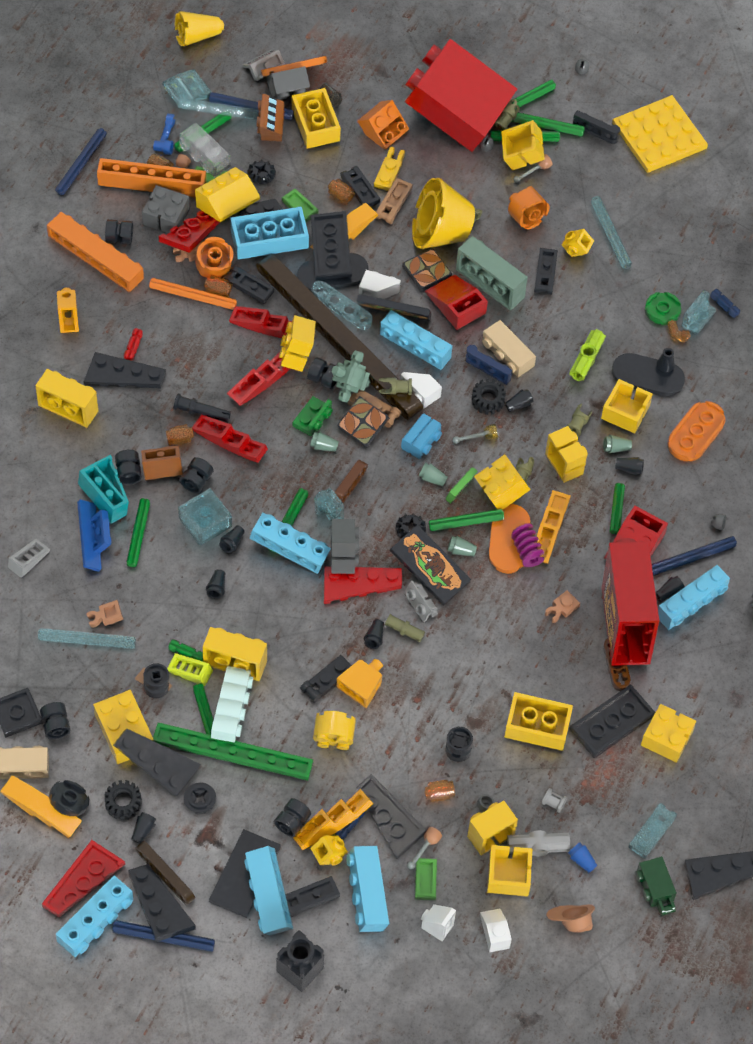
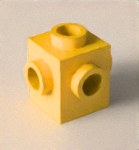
(577, 242)
(329, 850)

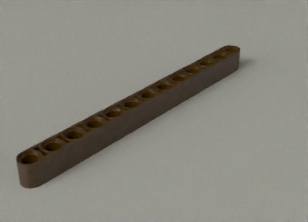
(334, 331)

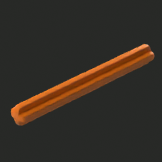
(192, 293)

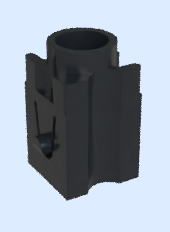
(300, 971)

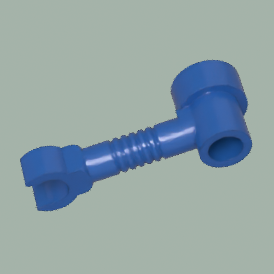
(165, 145)

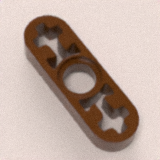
(351, 480)
(614, 672)

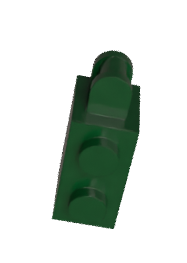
(657, 884)

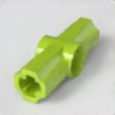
(584, 362)

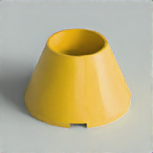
(442, 216)

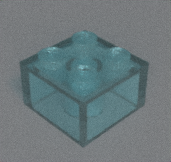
(205, 516)

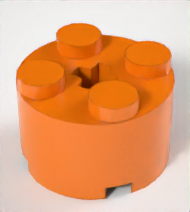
(528, 207)
(216, 248)

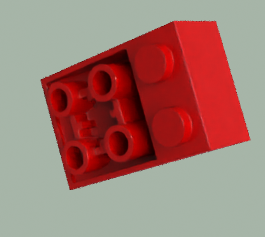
(458, 301)
(642, 528)

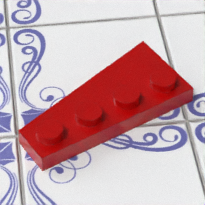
(190, 233)
(363, 582)
(84, 875)

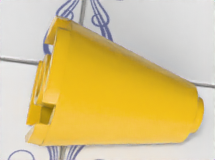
(196, 27)

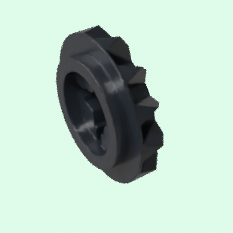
(263, 177)
(403, 523)
(199, 789)

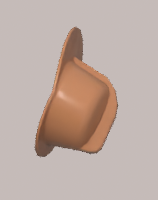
(573, 917)

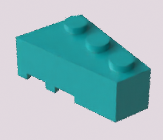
(104, 488)

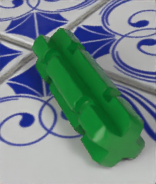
(185, 650)

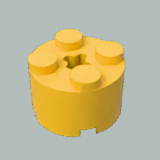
(334, 730)

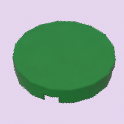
(662, 307)

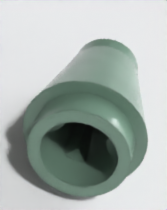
(323, 442)
(616, 444)
(433, 475)
(461, 547)

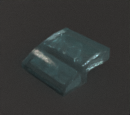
(187, 85)

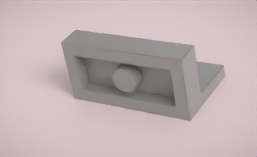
(267, 60)

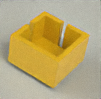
(522, 145)
(297, 343)
(623, 410)
(566, 454)
(502, 483)
(667, 733)
(496, 822)
(509, 875)

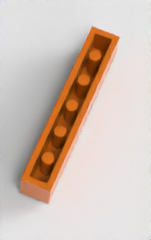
(146, 176)
(95, 251)

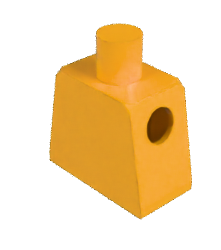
(67, 302)
(361, 681)

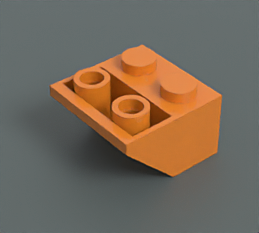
(383, 124)

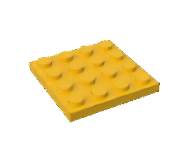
(660, 134)

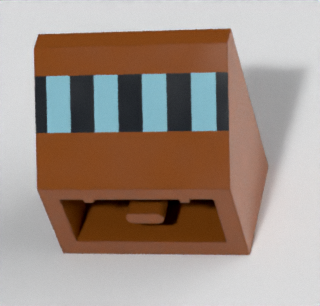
(270, 118)

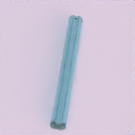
(217, 108)
(611, 232)
(86, 638)

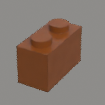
(162, 462)

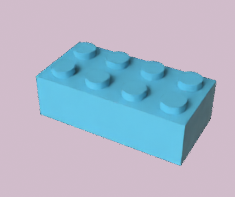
(269, 233)

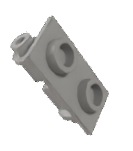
(416, 595)

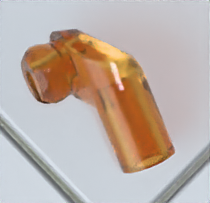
(681, 336)

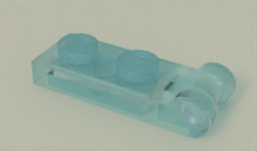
(652, 831)

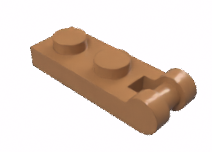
(394, 200)
(392, 412)

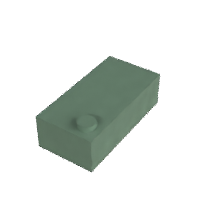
(491, 273)

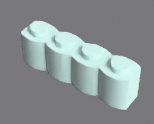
(231, 704)

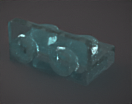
(698, 313)
(329, 503)

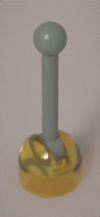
(490, 433)

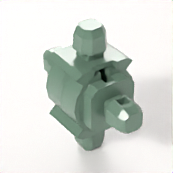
(350, 376)

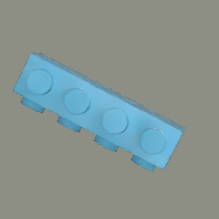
(416, 340)
(290, 543)
(693, 597)
(368, 889)
(268, 891)
(95, 916)

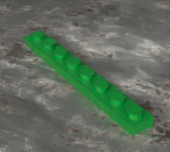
(233, 752)

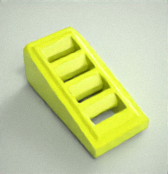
(201, 674)

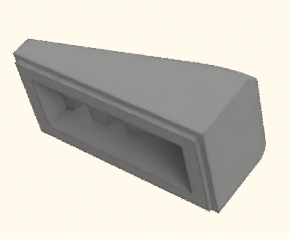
(22, 567)

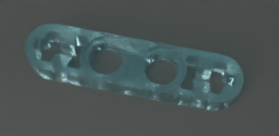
(342, 304)

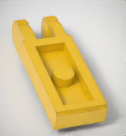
(389, 170)

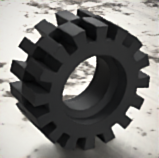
(486, 405)
(123, 811)

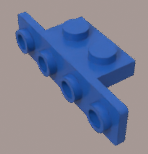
(93, 533)

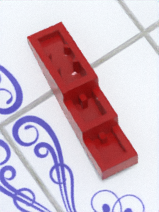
(259, 321)
(257, 380)
(229, 439)

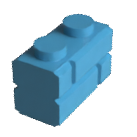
(421, 436)

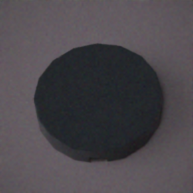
(69, 798)

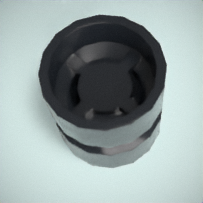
(119, 231)
(317, 373)
(128, 467)
(196, 475)
(156, 680)
(55, 720)
(459, 744)
(292, 817)

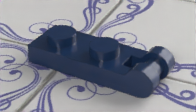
(488, 365)

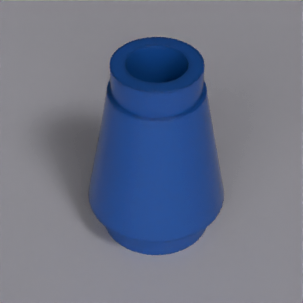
(582, 857)

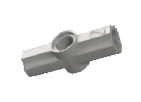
(540, 842)

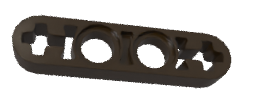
(165, 873)

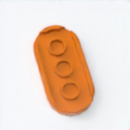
(308, 63)
(696, 431)
(502, 550)

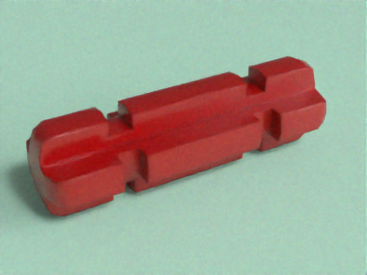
(133, 344)

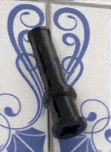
(193, 406)

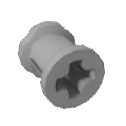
(554, 800)

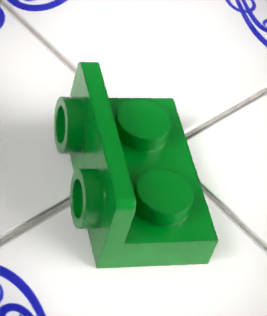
(313, 415)

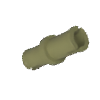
(404, 628)

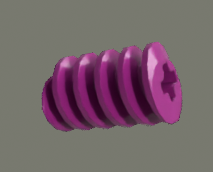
(527, 545)

